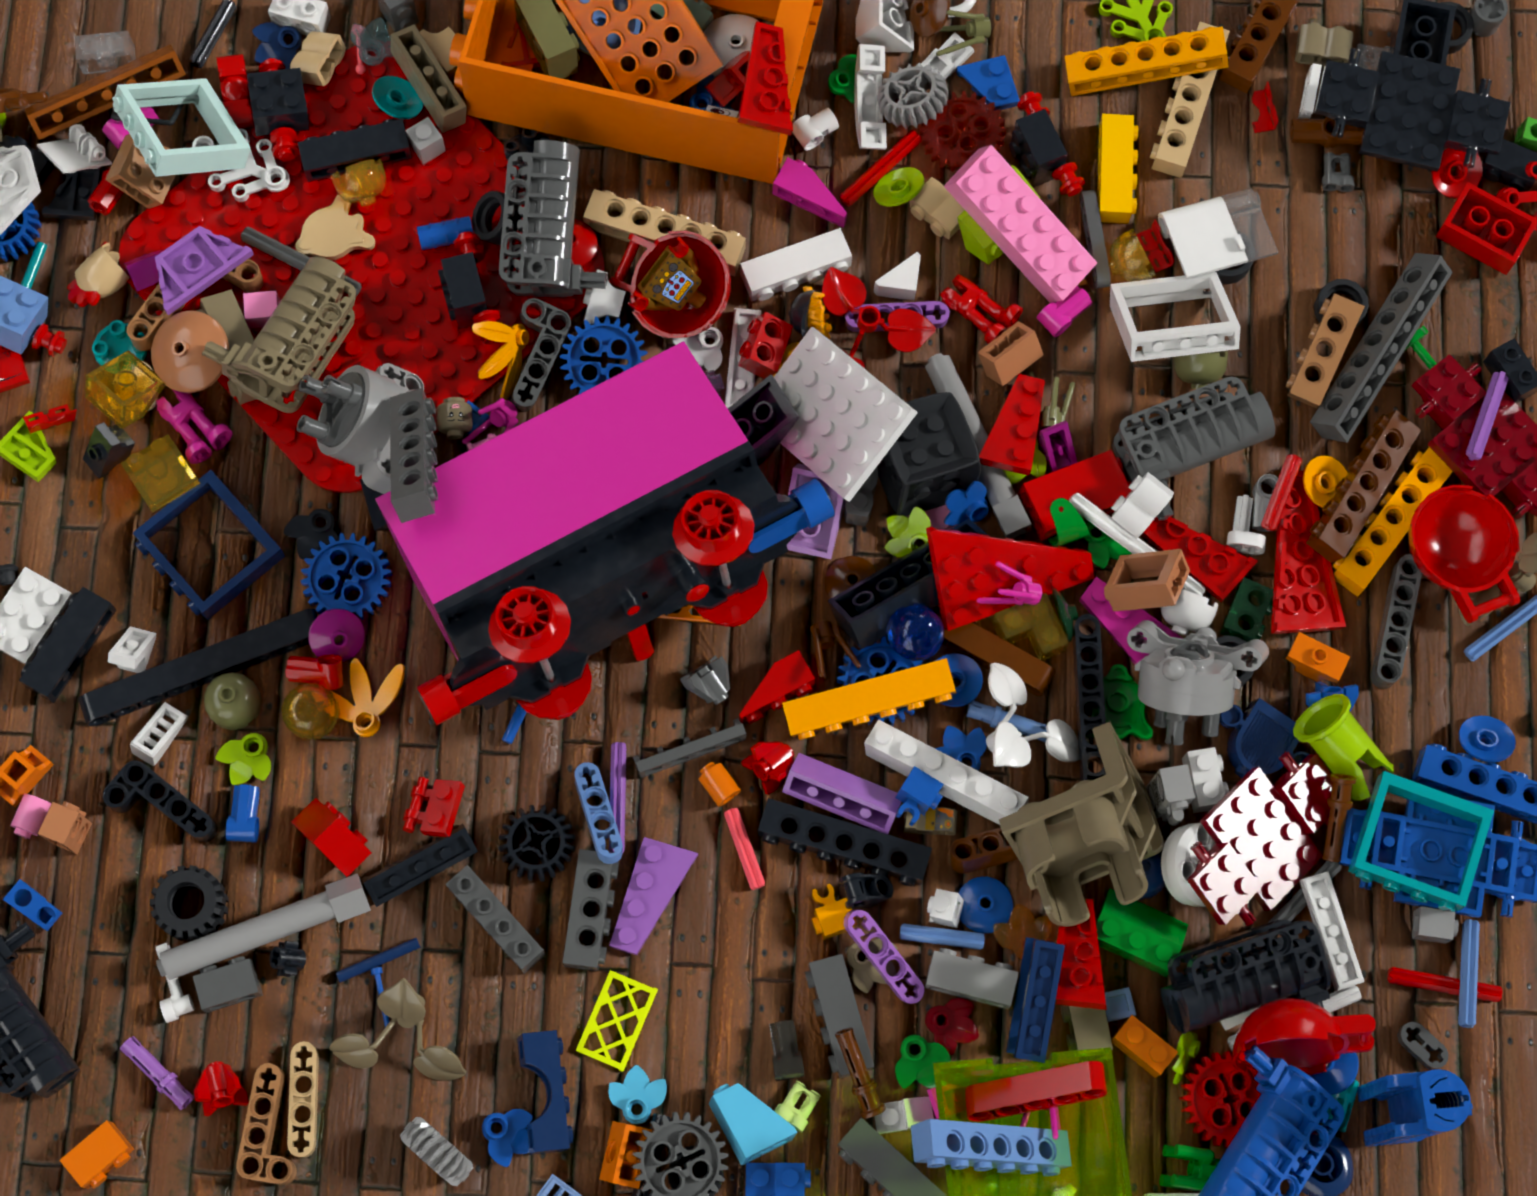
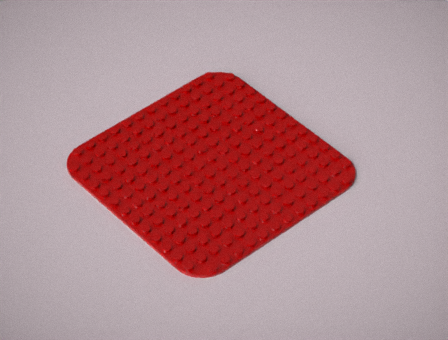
(401, 296)

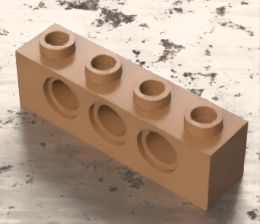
(1348, 314)

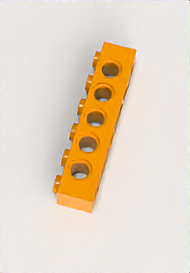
(1159, 67)
(1357, 577)

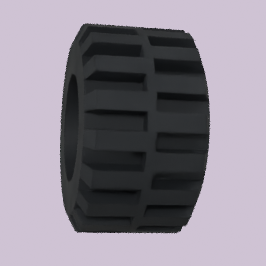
(169, 891)

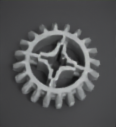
(914, 102)
(436, 1151)

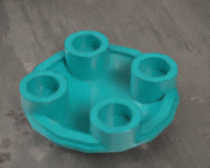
(113, 342)

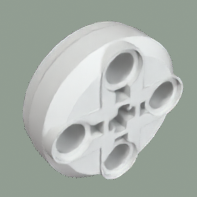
(1180, 862)

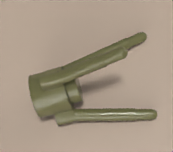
(977, 28)
(1051, 414)

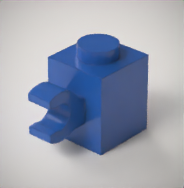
(918, 794)

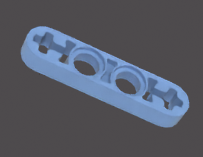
(599, 812)

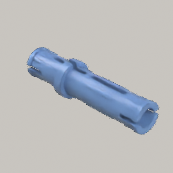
(994, 715)

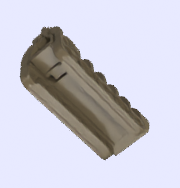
(293, 337)

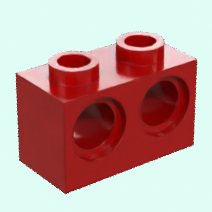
(770, 348)

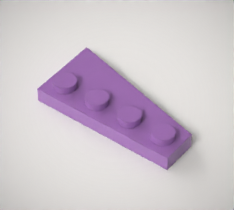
(652, 885)

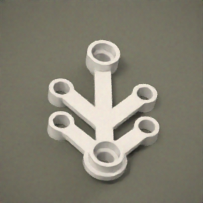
(266, 175)

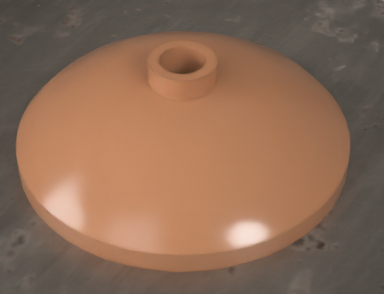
(189, 369)

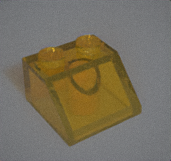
(123, 388)
(160, 473)

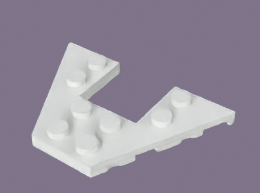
(17, 183)

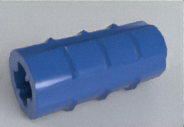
(443, 232)

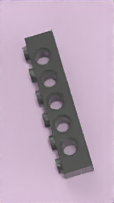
(413, 455)

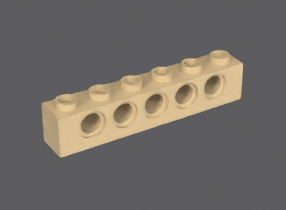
(1174, 159)
(656, 218)

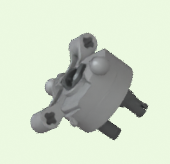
(1190, 676)

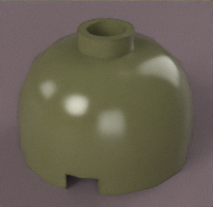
(1201, 368)
(232, 701)

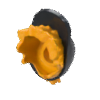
(808, 312)

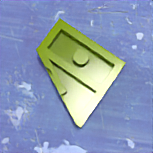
(27, 450)

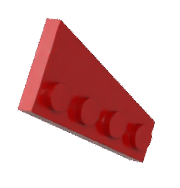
(766, 82)
(1015, 430)
(1210, 563)
(1081, 968)

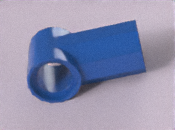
(243, 822)

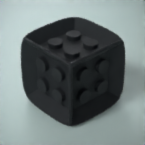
(930, 456)

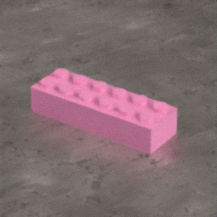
(1020, 224)

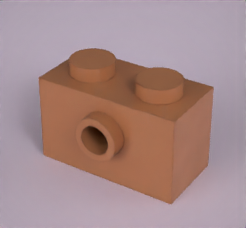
(1010, 353)

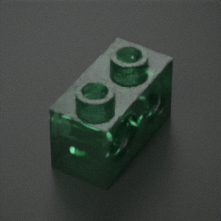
(1243, 610)

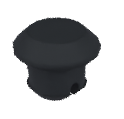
(7, 574)

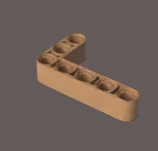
(146, 322)

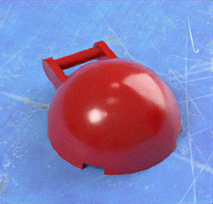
(714, 284)
(1466, 546)
(1302, 1035)

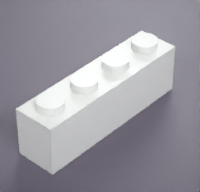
(795, 265)

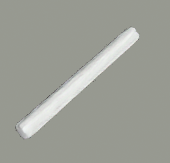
(1122, 536)

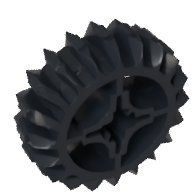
(525, 849)

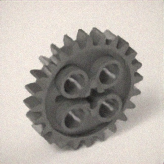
(670, 1135)

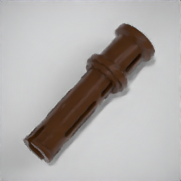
(1339, 804)
(864, 1086)

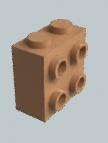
(135, 176)

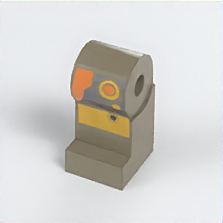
(938, 821)

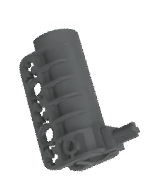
(546, 224)
(1192, 437)

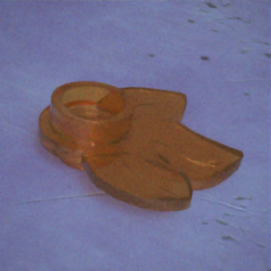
(1021, 925)

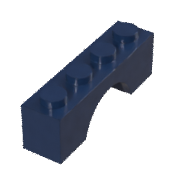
(541, 1054)

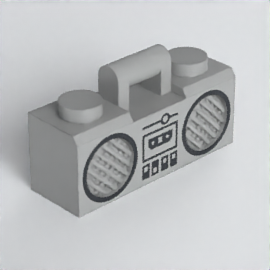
(1171, 793)

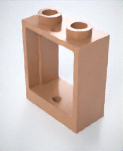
(1167, 564)

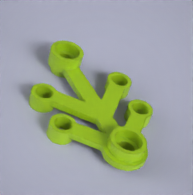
(1139, 14)

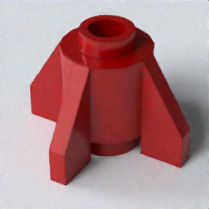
(770, 763)
(219, 1088)

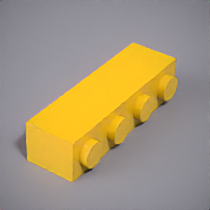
(1115, 168)

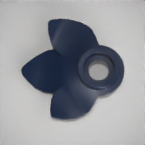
(273, 45)

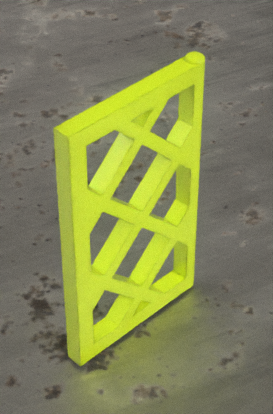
(629, 1041)

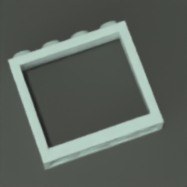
(232, 146)

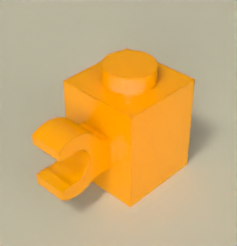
(831, 915)

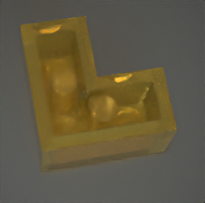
(1032, 621)

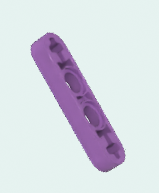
(929, 306)
(887, 953)

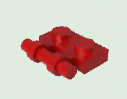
(441, 808)

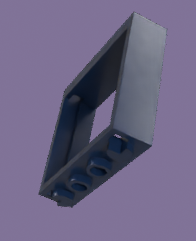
(239, 582)

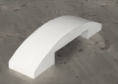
(868, 77)

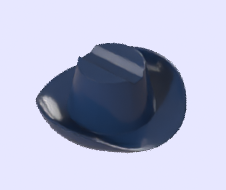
(1333, 1170)

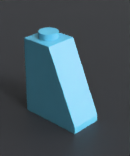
(749, 1123)

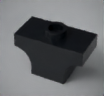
(107, 449)

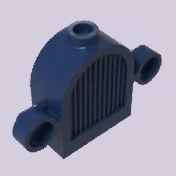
(1259, 738)

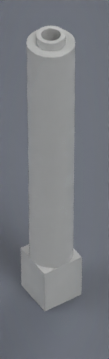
(1000, 492)
(339, 901)

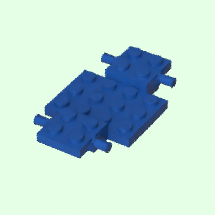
(1435, 850)

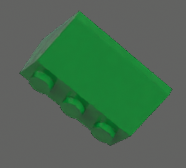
(1139, 933)

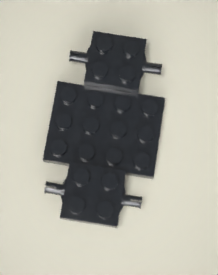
(1411, 110)

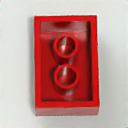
(1487, 228)

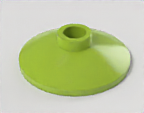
(898, 186)

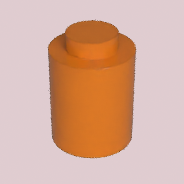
(718, 783)

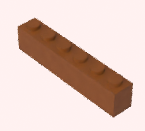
(97, 93)

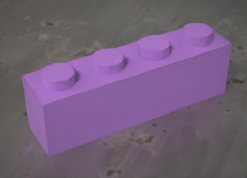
(842, 793)

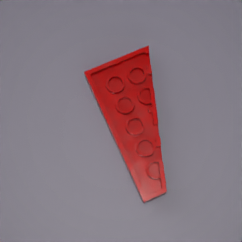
(1303, 579)

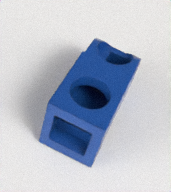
(32, 905)

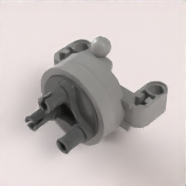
(357, 418)

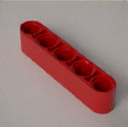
(1035, 1091)

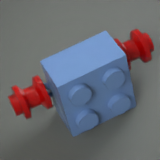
(23, 318)

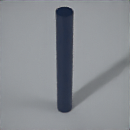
(378, 960)

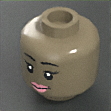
(454, 417)

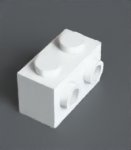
(1206, 778)

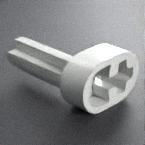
(1240, 537)

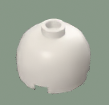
(1189, 613)

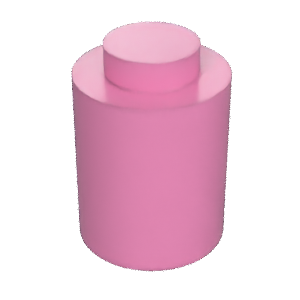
(30, 815)

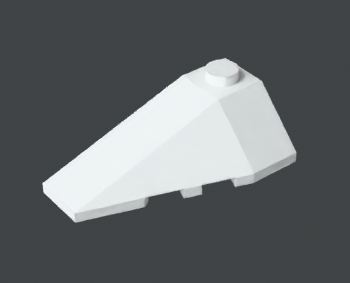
(885, 25)

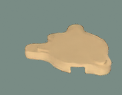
(333, 232)

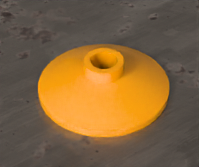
(1325, 471)

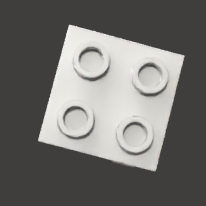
(77, 152)

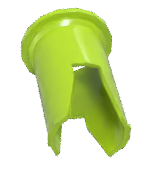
(1340, 740)

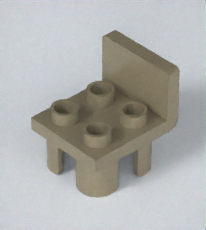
(1087, 834)

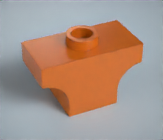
(1316, 659)
(22, 773)

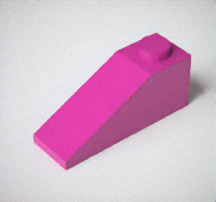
(804, 189)

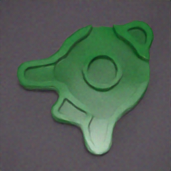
(1123, 706)

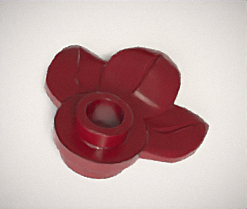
(956, 1024)

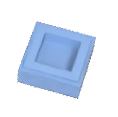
(1119, 1004)

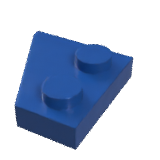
(993, 80)

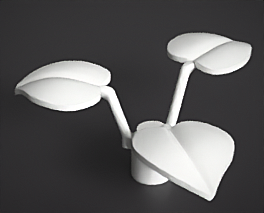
(1006, 741)

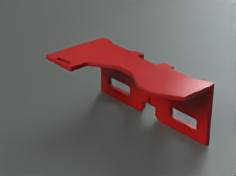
(1259, 100)
(1152, 245)
(55, 419)

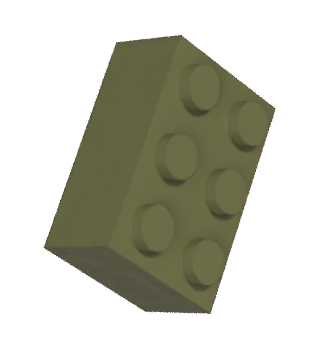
(548, 37)

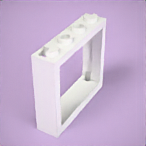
(1178, 340)

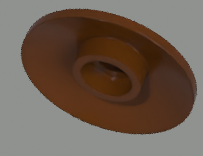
(928, 16)
(841, 569)

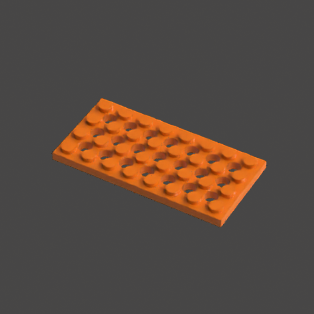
(632, 44)

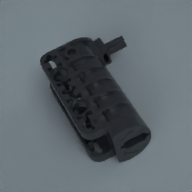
(1245, 979)
(25, 1036)

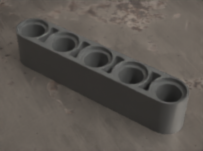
(1388, 631)

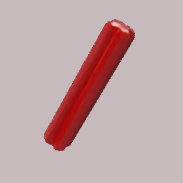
(1281, 492)

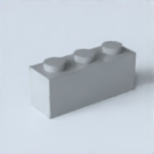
(971, 978)

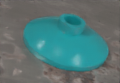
(396, 97)

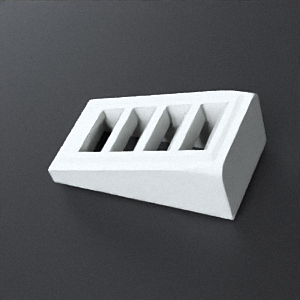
(158, 748)

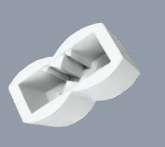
(1141, 504)

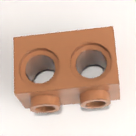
(65, 826)

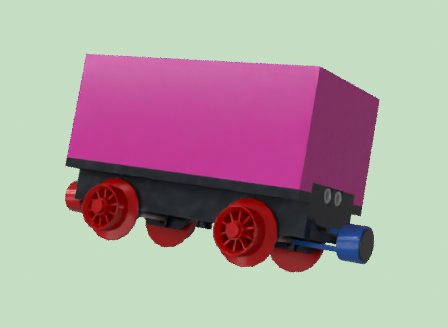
(590, 532)

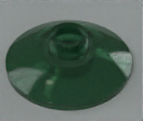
(1066, 613)

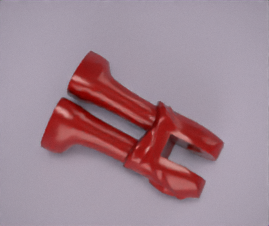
(976, 296)

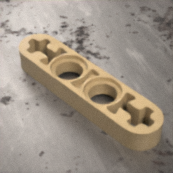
(303, 1099)

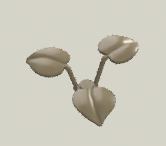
(1521, 575)
(407, 1009)

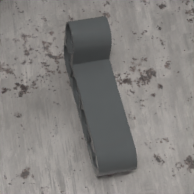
(537, 358)

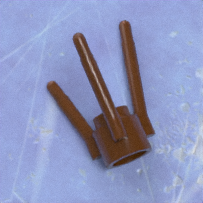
(824, 637)

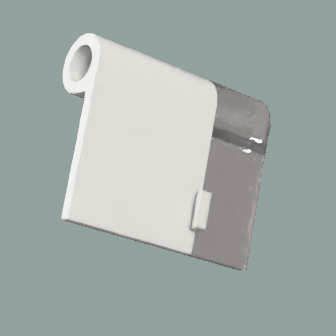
(1218, 233)

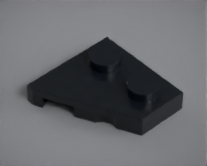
(73, 196)

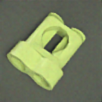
(797, 1117)

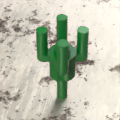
(1199, 1168)

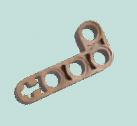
(268, 1123)

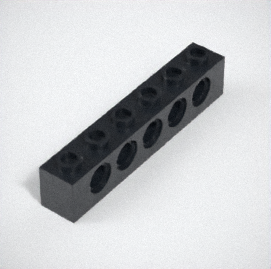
(833, 829)

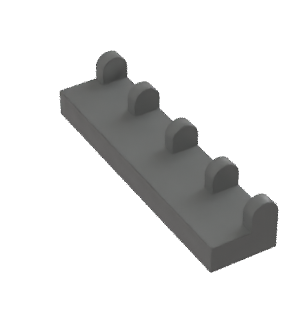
(690, 750)

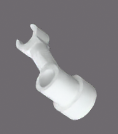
(177, 1003)

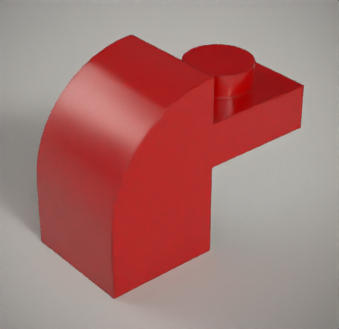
(729, 80)

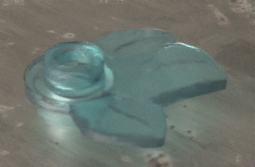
(374, 39)

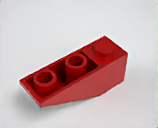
(783, 681)

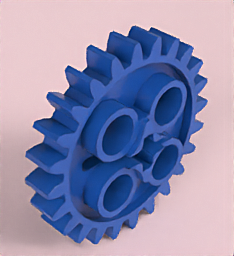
(605, 334)
(322, 569)
(867, 671)

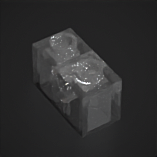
(103, 51)

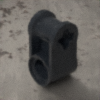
(866, 890)

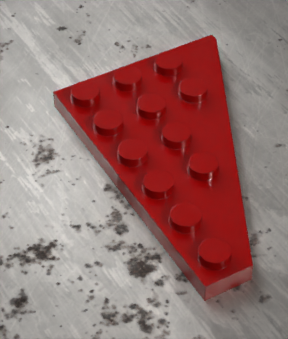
(968, 571)

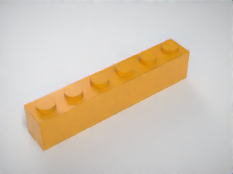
(868, 698)

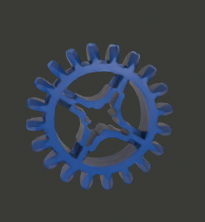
(20, 236)

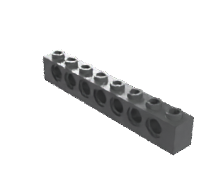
(1381, 347)

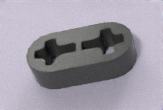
(1427, 1041)

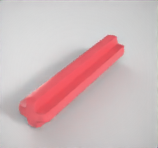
(744, 848)

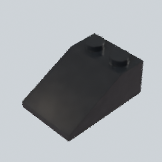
(764, 417)

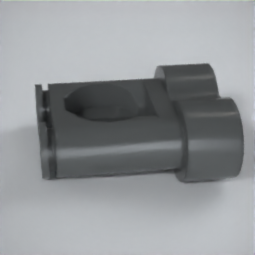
(1337, 180)

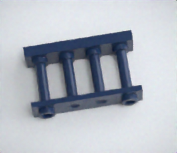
(1035, 999)

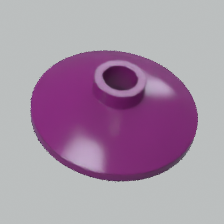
(334, 623)

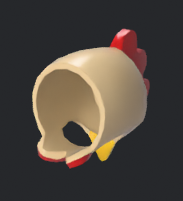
(97, 277)

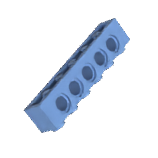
(990, 1147)

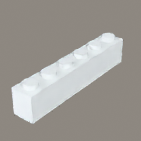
(960, 781)

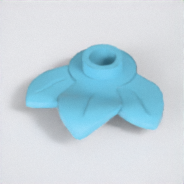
(639, 1091)

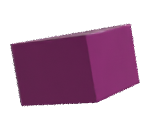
(1057, 446)

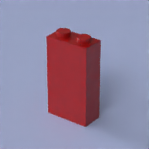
(1095, 478)

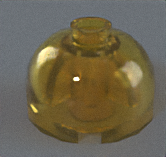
(361, 182)
(1129, 258)
(310, 711)

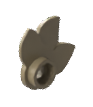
(864, 972)

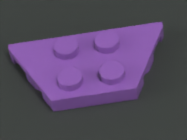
(195, 265)

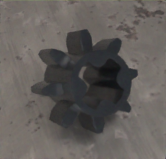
(287, 958)

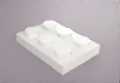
(29, 614)

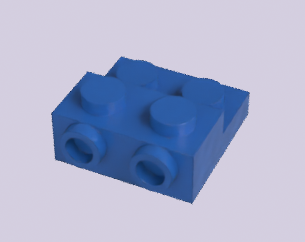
(776, 1179)

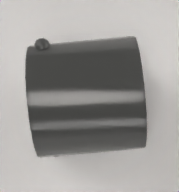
(1488, 16)

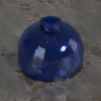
(915, 632)

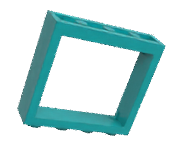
(1435, 799)

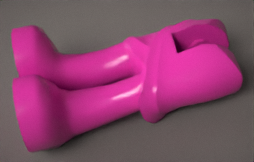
(180, 418)

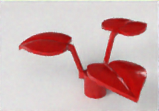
(846, 292)

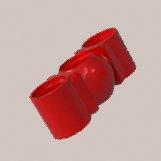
(235, 89)

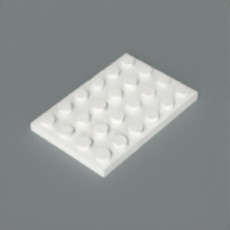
(843, 413)

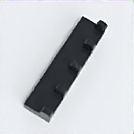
(419, 866)

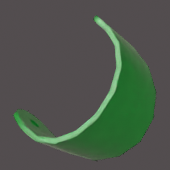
(1068, 523)

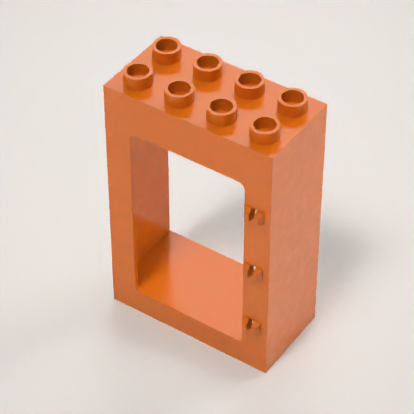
(619, 118)

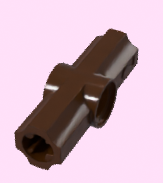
(1315, 132)

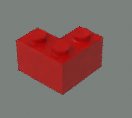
(330, 834)

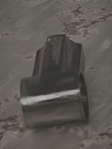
(786, 1059)

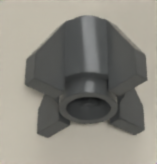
(709, 680)

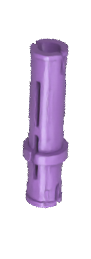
(162, 1078)

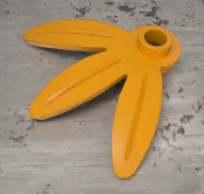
(515, 340)
(366, 709)

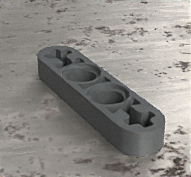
(1095, 238)

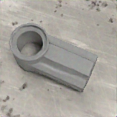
(1261, 500)

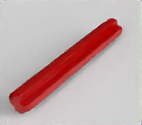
(880, 168)
(1440, 983)

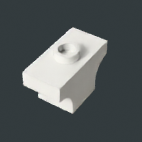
(603, 302)

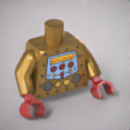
(671, 281)

